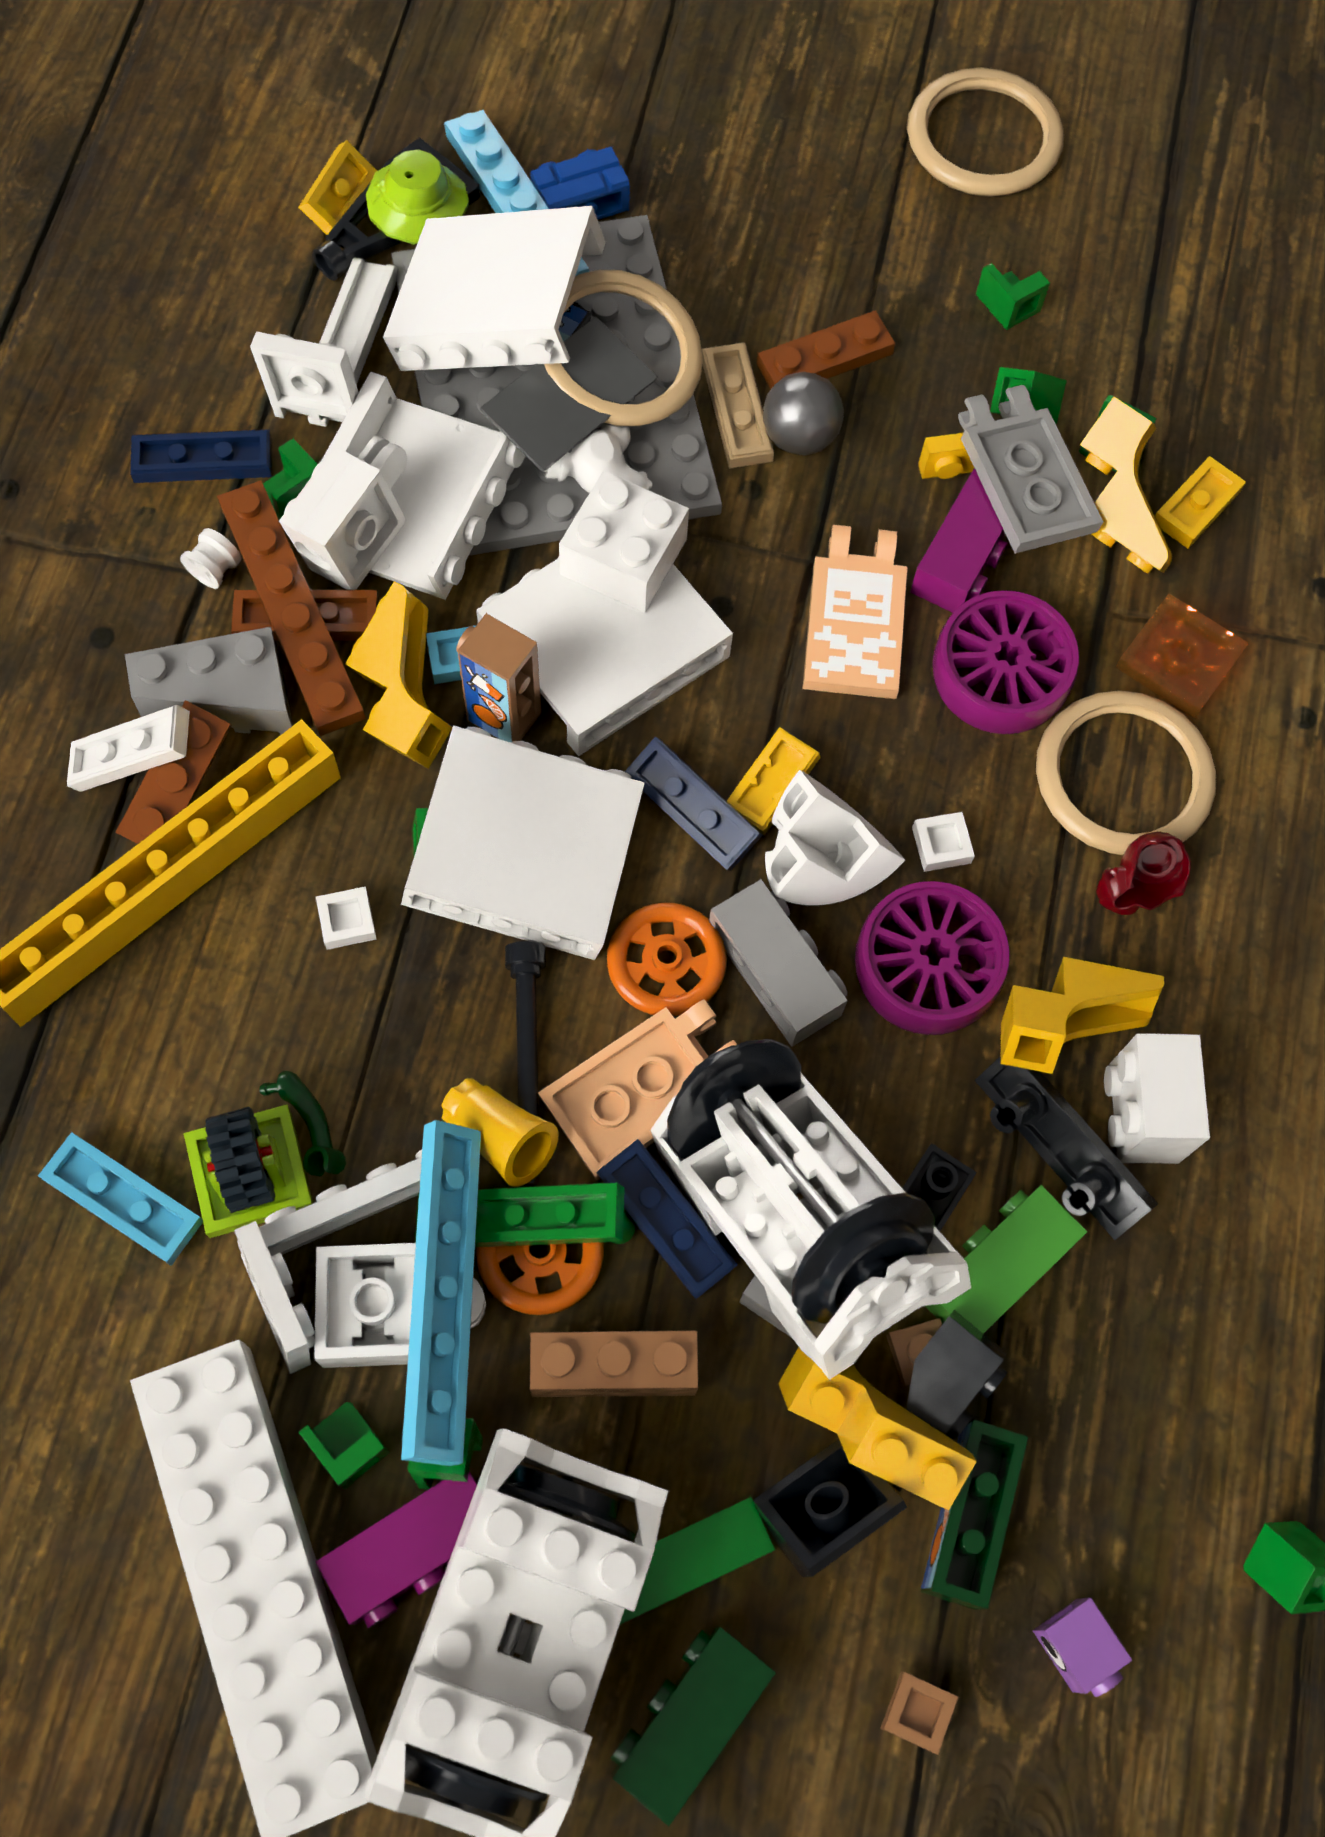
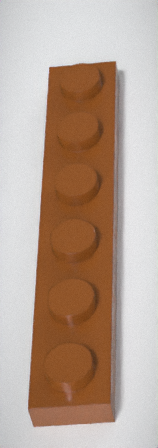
(291, 608)

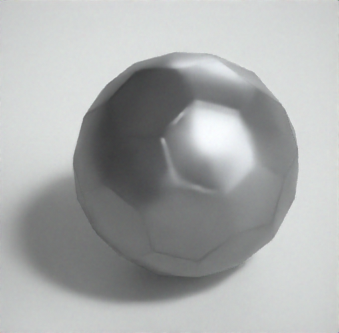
(803, 413)

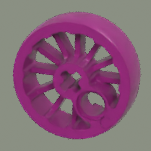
(1005, 661)
(989, 951)

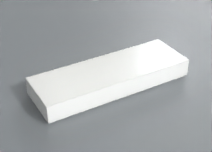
(128, 748)

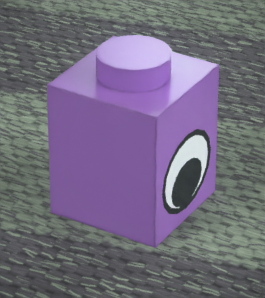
(1083, 1648)

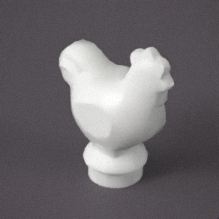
(596, 453)

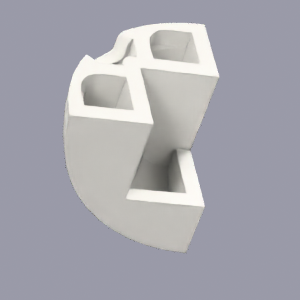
(824, 847)

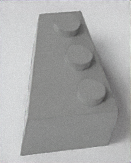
(226, 675)

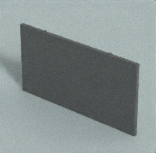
(546, 419)

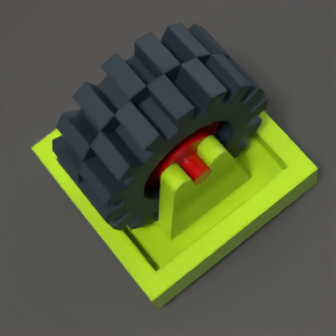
(246, 1168)

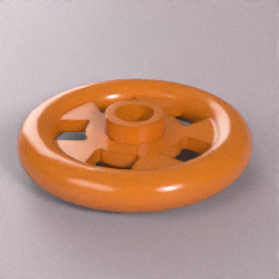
(686, 923)
(523, 1292)

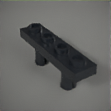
(1068, 1145)

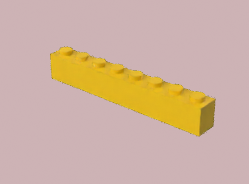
(162, 871)

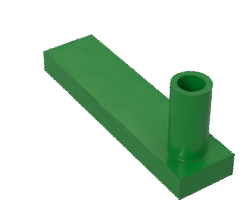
(551, 1215)
(702, 1554)

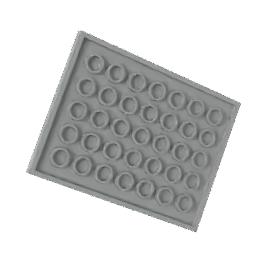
(668, 450)

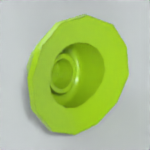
(412, 191)

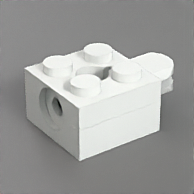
(348, 512)
(367, 1304)

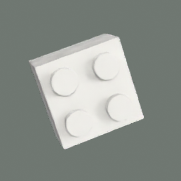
(623, 541)
(1157, 1099)

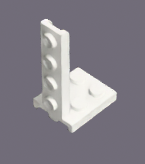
(324, 376)
(293, 1228)

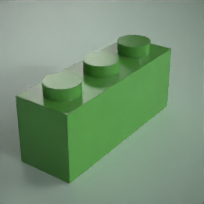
(1012, 1256)

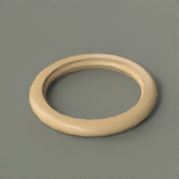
(978, 183)
(684, 328)
(1145, 706)

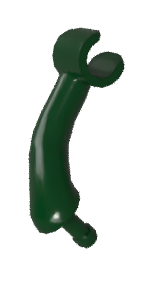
(321, 1155)

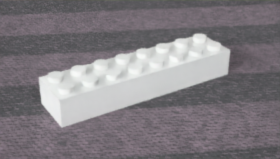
(257, 1590)

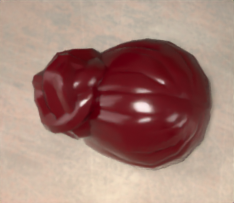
(1149, 874)

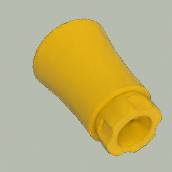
(511, 1137)

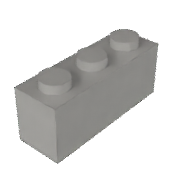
(779, 962)

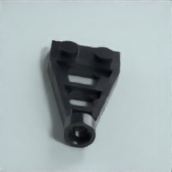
(329, 255)

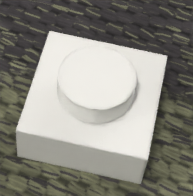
(943, 841)
(346, 918)

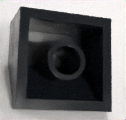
(826, 1509)

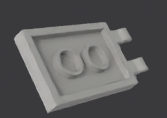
(1027, 472)

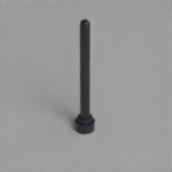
(525, 964)

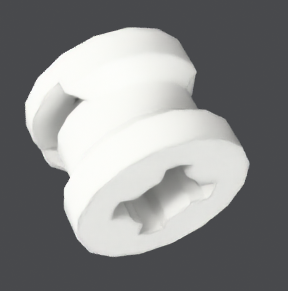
(211, 558)

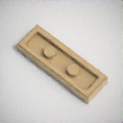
(737, 405)

